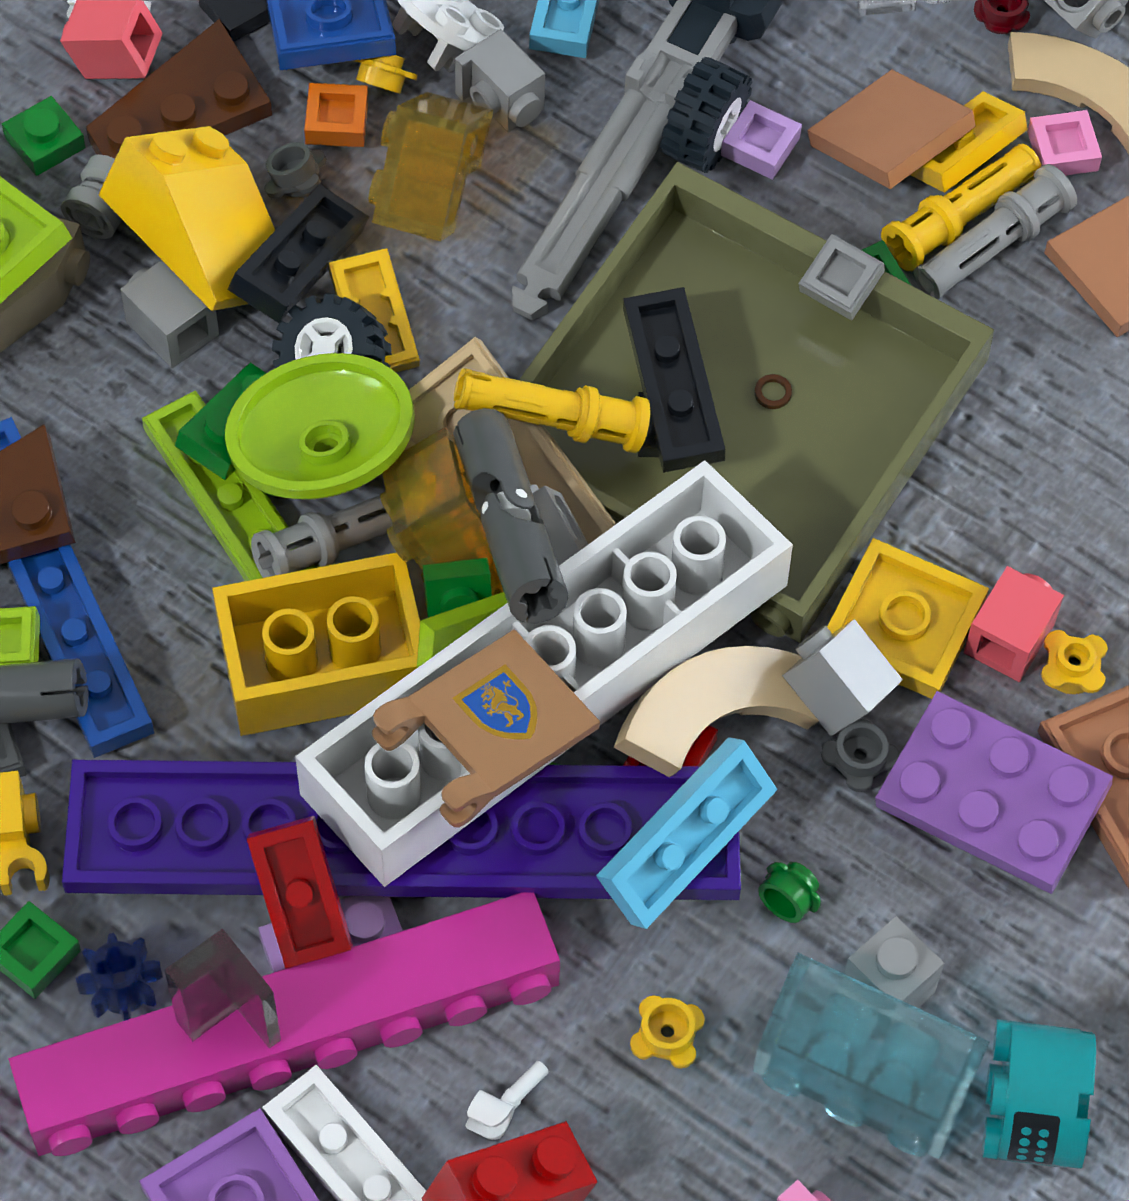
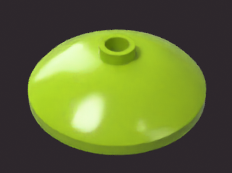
(320, 426)

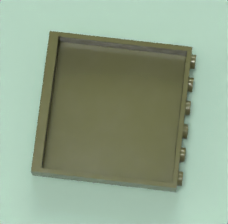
(862, 389)

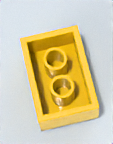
(317, 640)

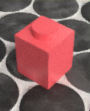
(111, 38)
(1013, 623)

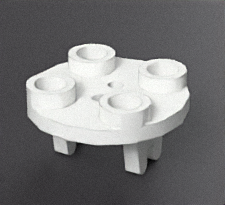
(453, 22)

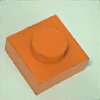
(336, 115)

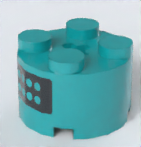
(1039, 1094)

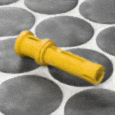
(943, 218)
(580, 412)

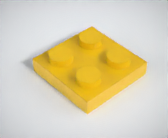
(911, 613)

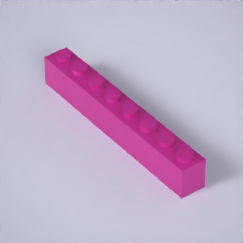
(325, 1015)

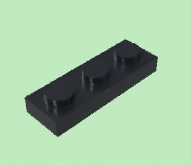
(298, 253)
(674, 379)

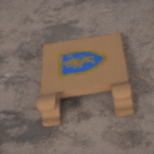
(498, 717)

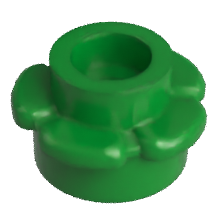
(790, 891)

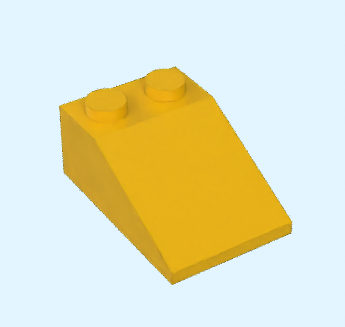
(190, 206)

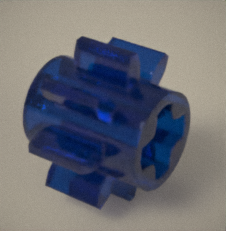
(115, 958)

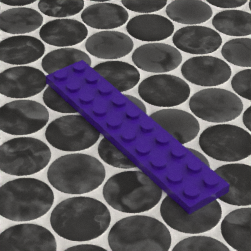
(189, 825)

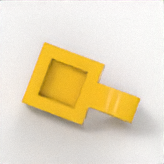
(17, 820)

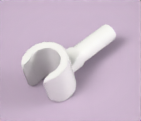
(492, 1115)

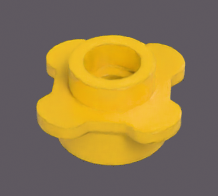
(384, 72)
(1072, 678)
(672, 1013)

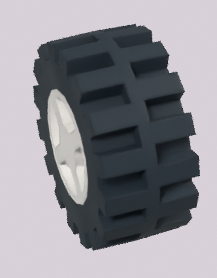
(705, 113)
(330, 324)

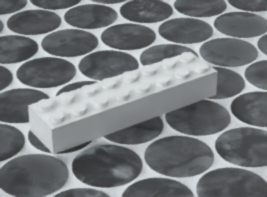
(633, 612)

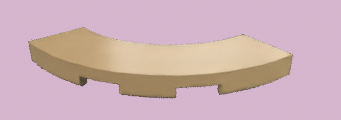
(1073, 75)
(705, 690)

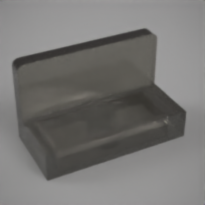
(214, 984)

